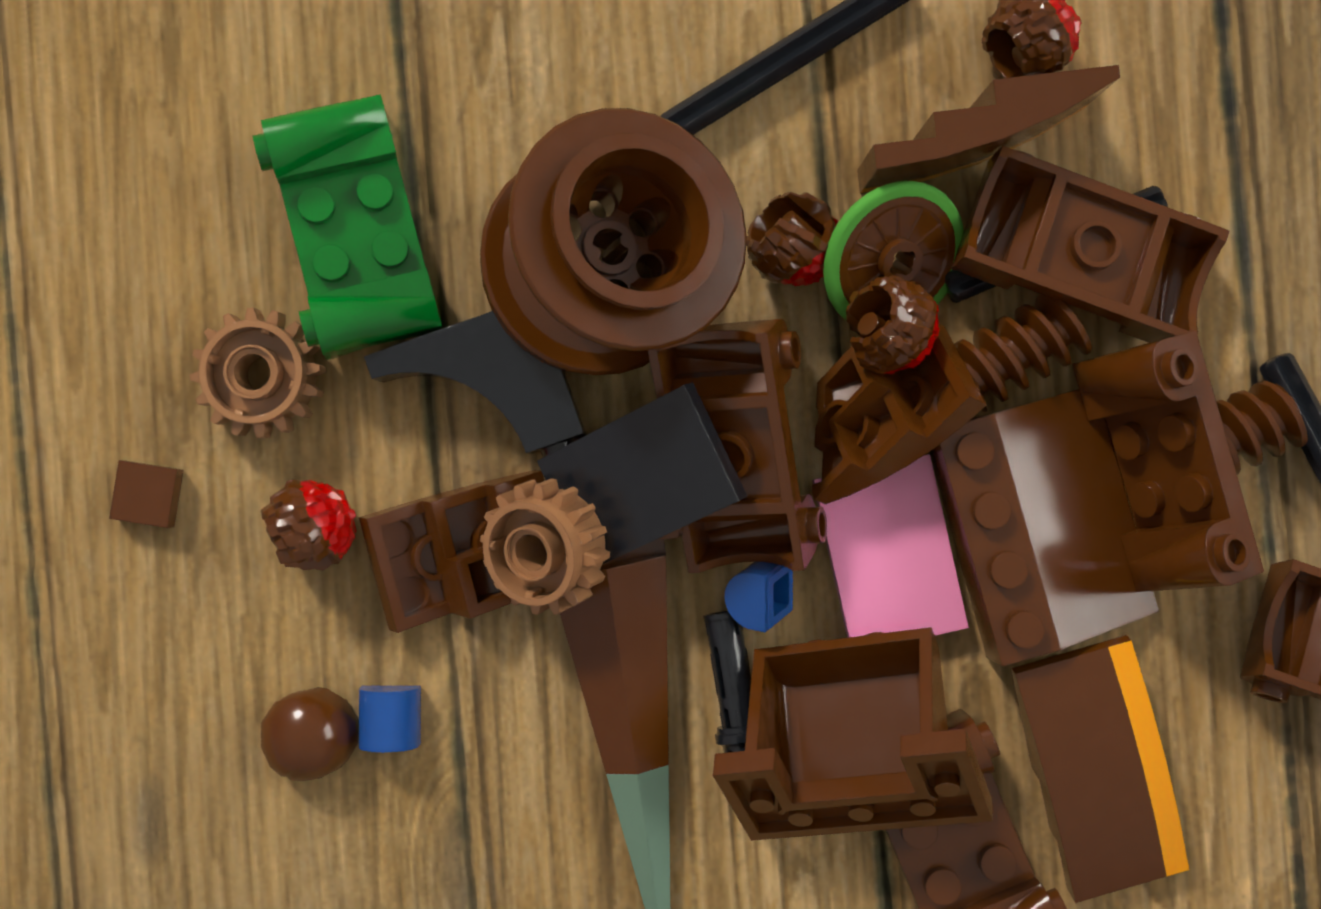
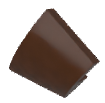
(887, 421)
(432, 555)

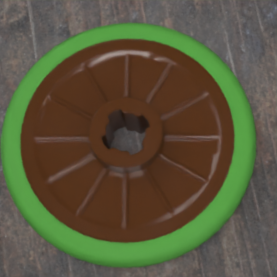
(893, 218)

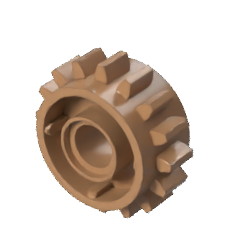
(226, 366)
(572, 541)

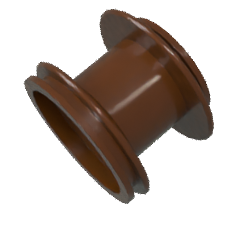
(545, 241)

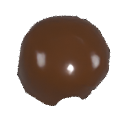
(309, 734)

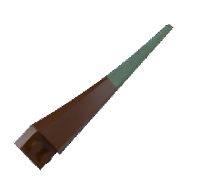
(623, 675)

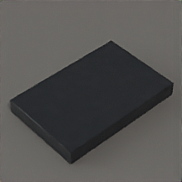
(649, 470)

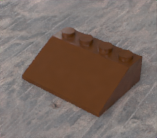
(1039, 527)

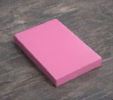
(894, 556)

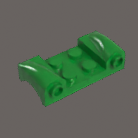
(349, 226)

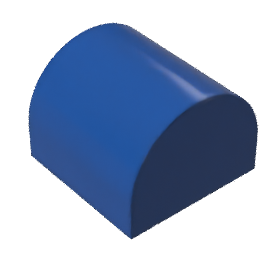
(760, 595)
(389, 718)

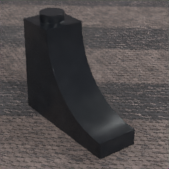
(489, 361)

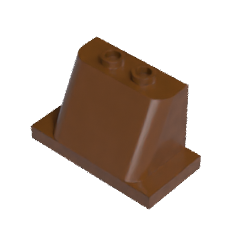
(851, 742)

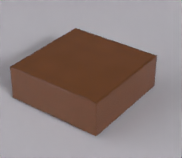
(146, 494)

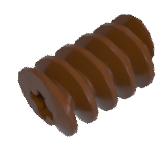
(1023, 344)
(1261, 419)

